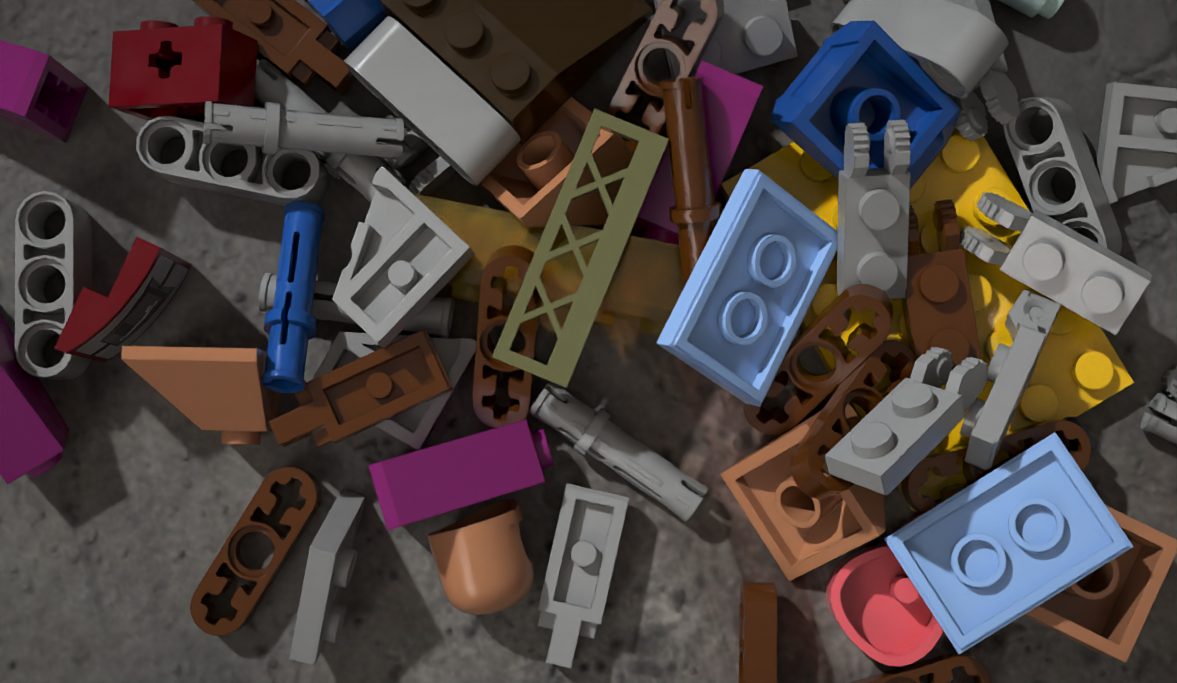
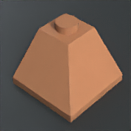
(534, 173)
(211, 387)
(794, 526)

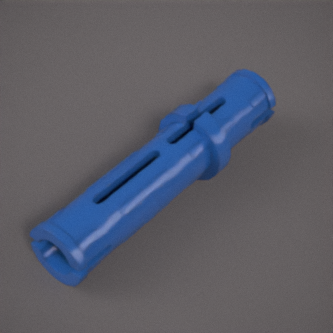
(291, 319)

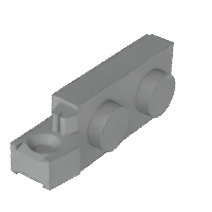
(1010, 371)
(580, 568)

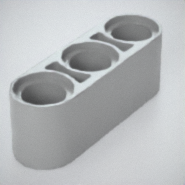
(942, 37)
(432, 100)
(1068, 150)
(202, 164)
(34, 263)

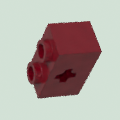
(179, 68)

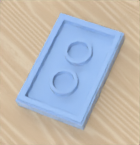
(750, 288)
(1007, 543)

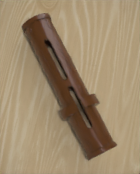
(688, 146)

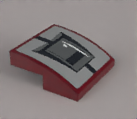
(140, 294)

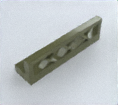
(606, 254)

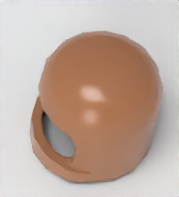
(483, 559)

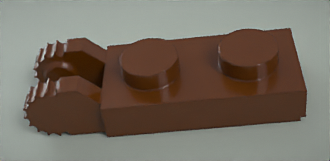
(938, 291)

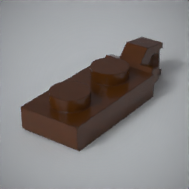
(288, 38)
(365, 392)

